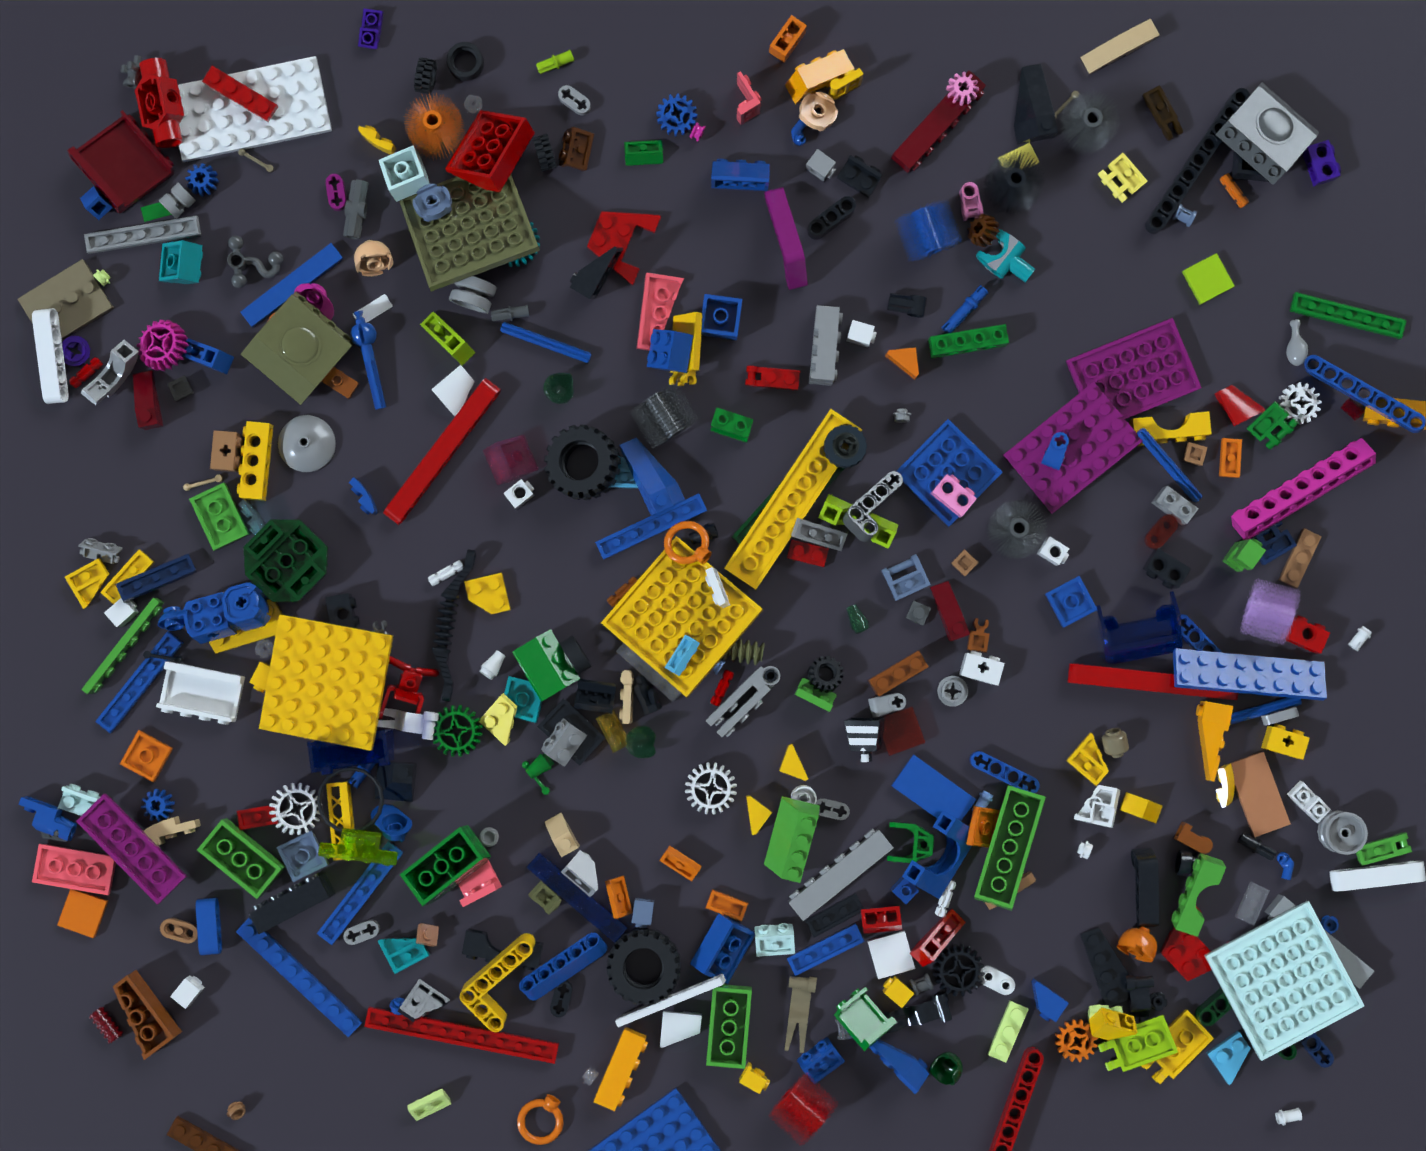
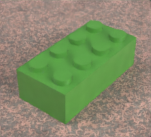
(241, 858)
(729, 1026)

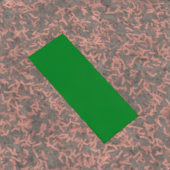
(154, 211)

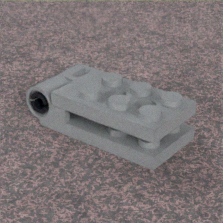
(760, 683)

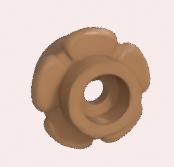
(236, 1110)

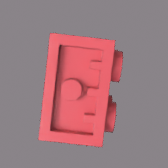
(751, 107)
(479, 884)

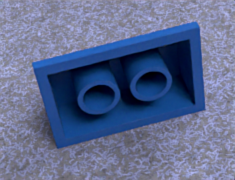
(740, 175)
(722, 948)

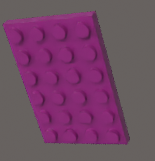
(1138, 369)
(1096, 442)

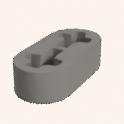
(576, 97)
(1280, 716)
(833, 804)
(364, 936)

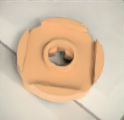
(813, 119)

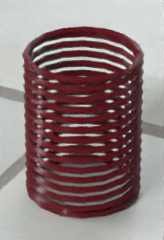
(1353, 408)

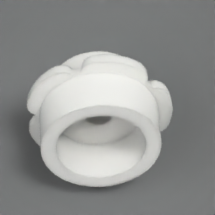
(1084, 849)

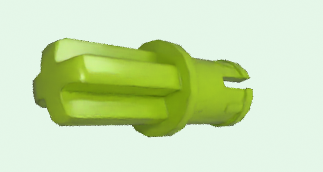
(555, 62)

